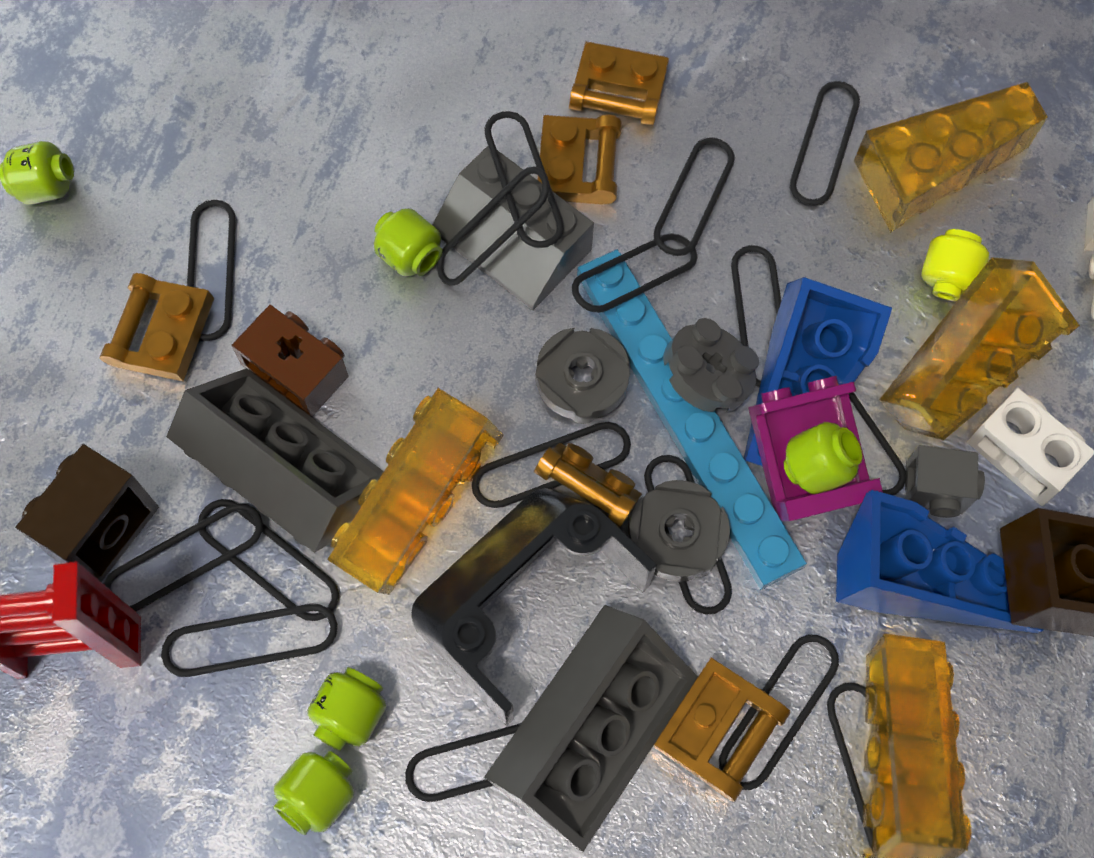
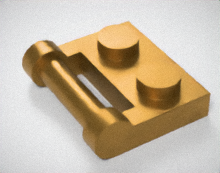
(619, 73)
(563, 157)
(171, 331)
(574, 469)
(706, 718)

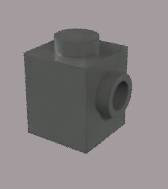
(943, 480)

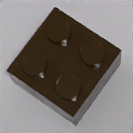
(88, 512)
(1050, 571)

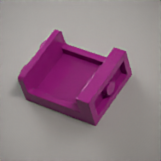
(785, 416)

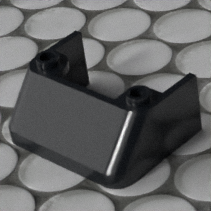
(451, 608)

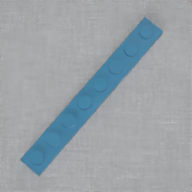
(696, 433)

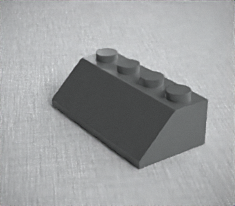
(273, 455)
(593, 726)

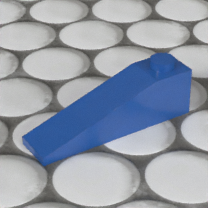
(818, 337)
(916, 568)

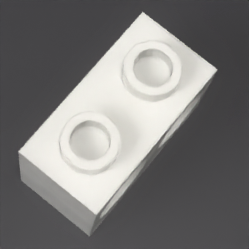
(1023, 455)

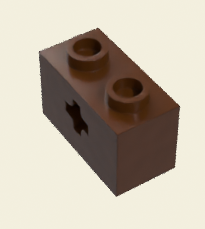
(291, 359)

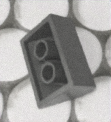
(517, 267)

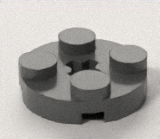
(710, 344)
(582, 399)
(700, 513)

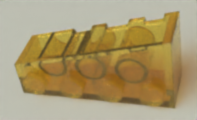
(940, 151)
(978, 346)
(412, 491)
(913, 752)

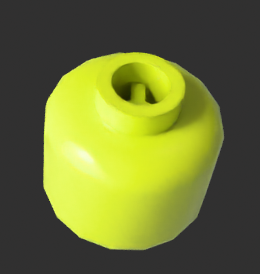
(953, 263)

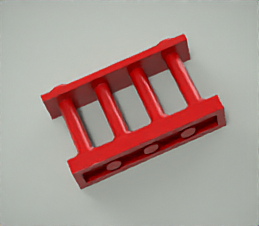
(67, 617)

